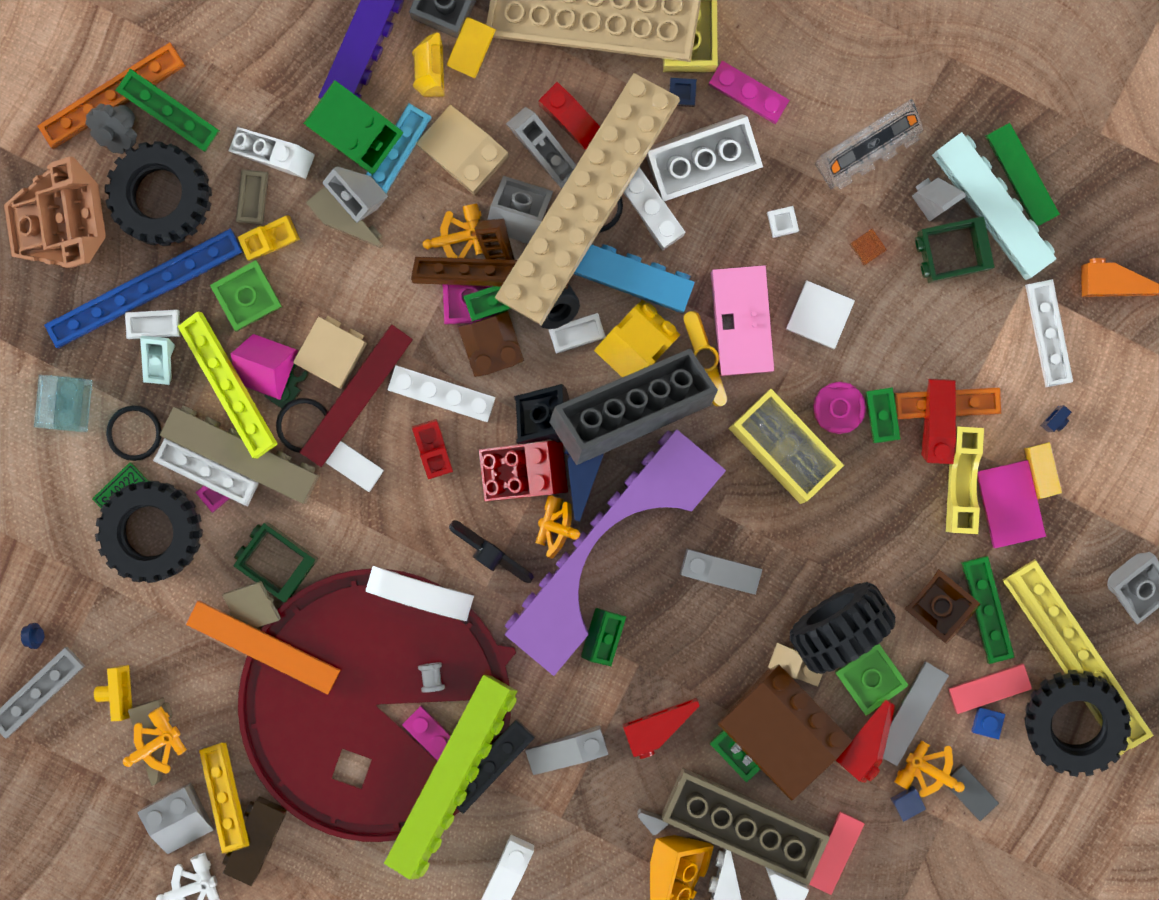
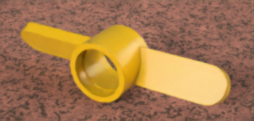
(700, 342)

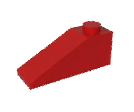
(569, 115)
(940, 422)
(655, 729)
(868, 746)

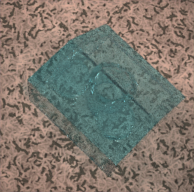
(63, 403)

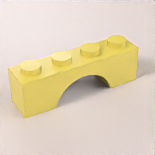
(962, 482)

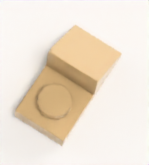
(793, 664)

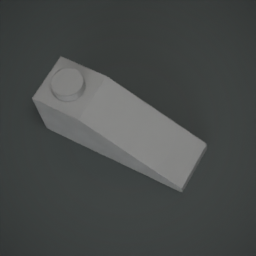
(542, 145)
(936, 197)
(720, 571)
(567, 751)

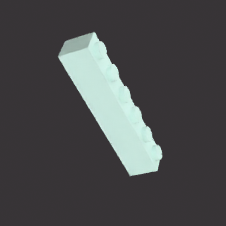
(989, 199)

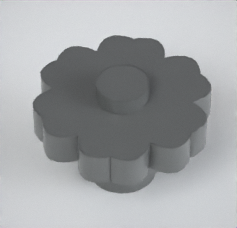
(112, 127)

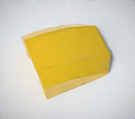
(429, 66)

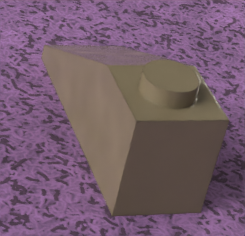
(140, 714)

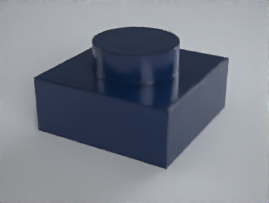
(685, 90)
(1057, 419)

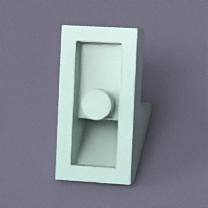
(156, 359)

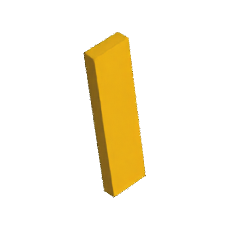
(224, 798)

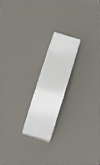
(419, 594)

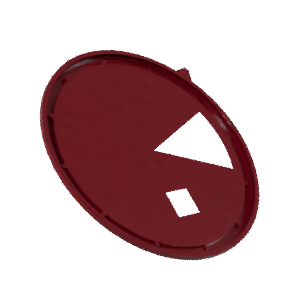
(377, 644)

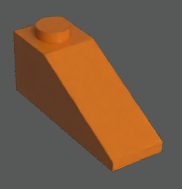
(1112, 279)

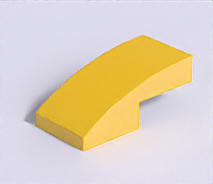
(268, 238)

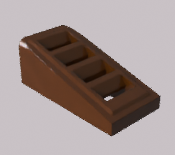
(497, 227)

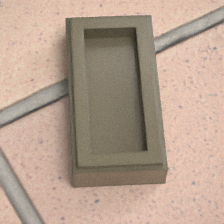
(252, 197)

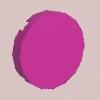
(839, 408)

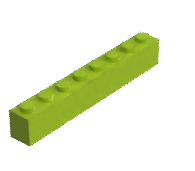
(451, 777)

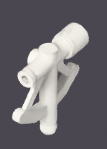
(203, 878)

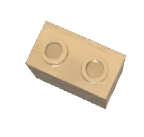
(331, 351)

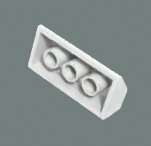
(704, 157)

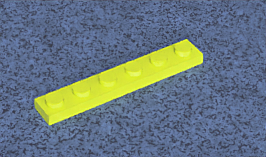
(227, 385)

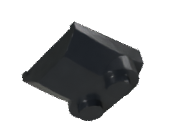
(535, 412)

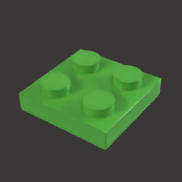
(246, 296)
(871, 679)

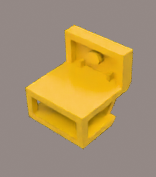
(637, 340)

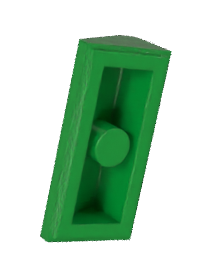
(603, 637)

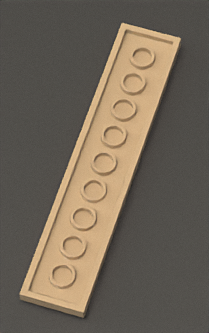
(587, 199)

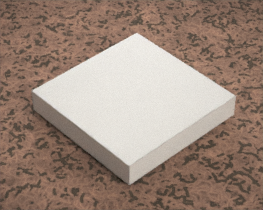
(820, 314)

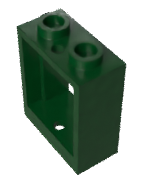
(980, 243)
(245, 553)

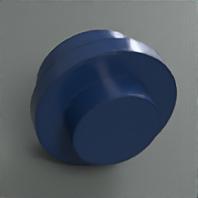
(32, 636)

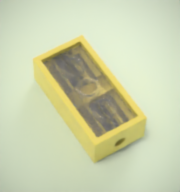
(786, 446)

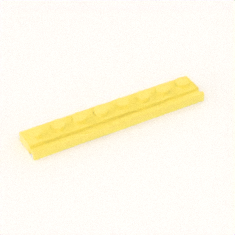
(1067, 638)

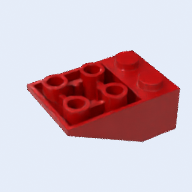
(523, 470)

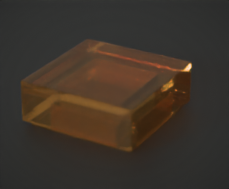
(868, 247)

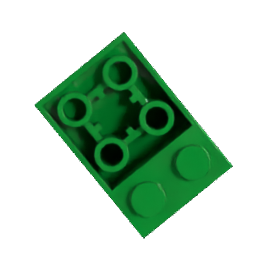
(353, 127)

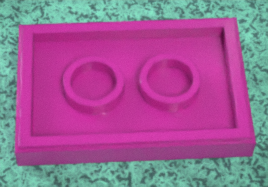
(1010, 504)

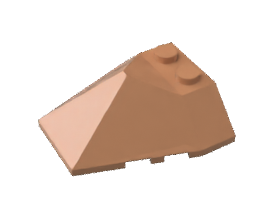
(57, 217)

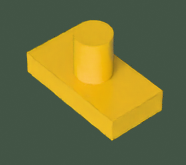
(117, 692)

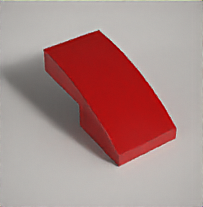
(432, 449)

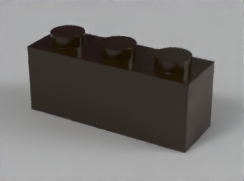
(261, 828)

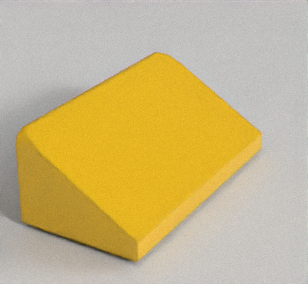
(471, 47)
(1043, 470)

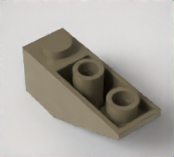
(337, 218)

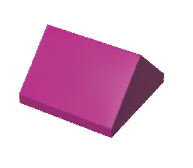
(264, 365)

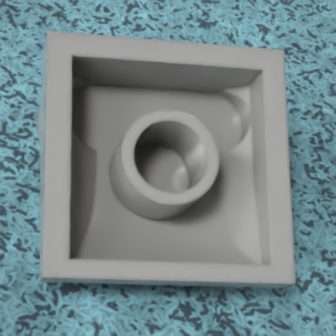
(1137, 585)

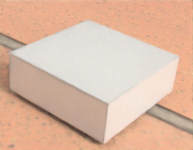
(783, 222)

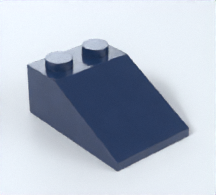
(581, 482)

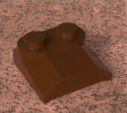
(491, 344)
(943, 607)

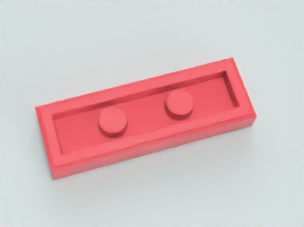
(989, 688)
(837, 852)

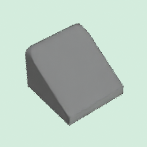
(651, 821)

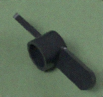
(489, 554)

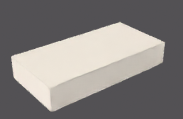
(153, 324)
(577, 333)
(355, 466)

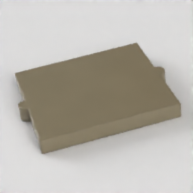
(252, 605)

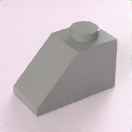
(355, 192)

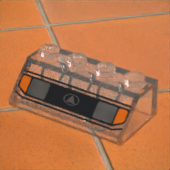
(870, 145)

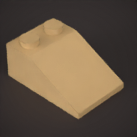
(463, 149)

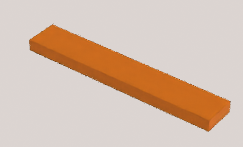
(72, 119)
(263, 647)

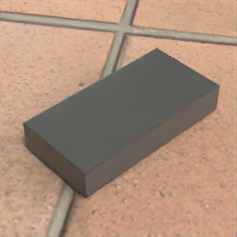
(974, 796)

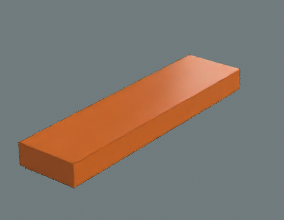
(968, 402)

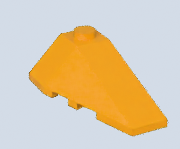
(677, 867)

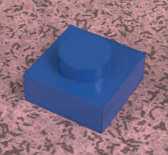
(988, 723)

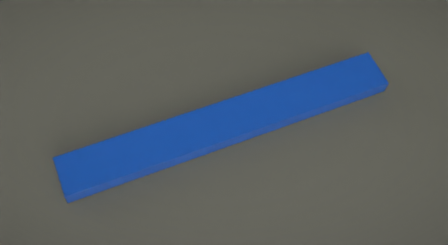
(143, 288)

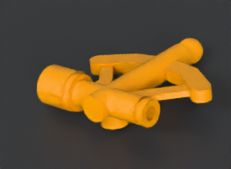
(472, 217)
(548, 525)
(167, 735)
(917, 761)

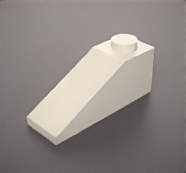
(509, 869)

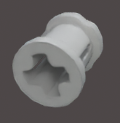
(431, 677)

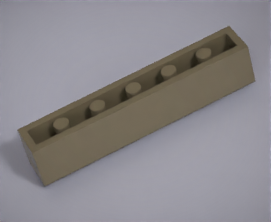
(230, 451)

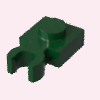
(290, 391)

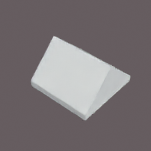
(786, 887)

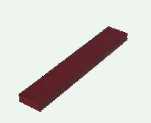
(356, 395)

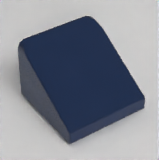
(908, 803)

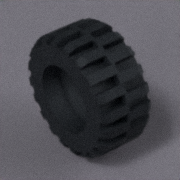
(124, 186)
(114, 538)
(842, 628)
(1084, 756)

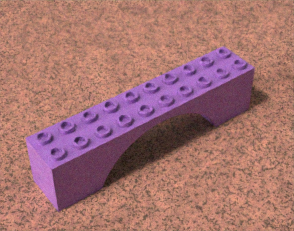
(552, 619)

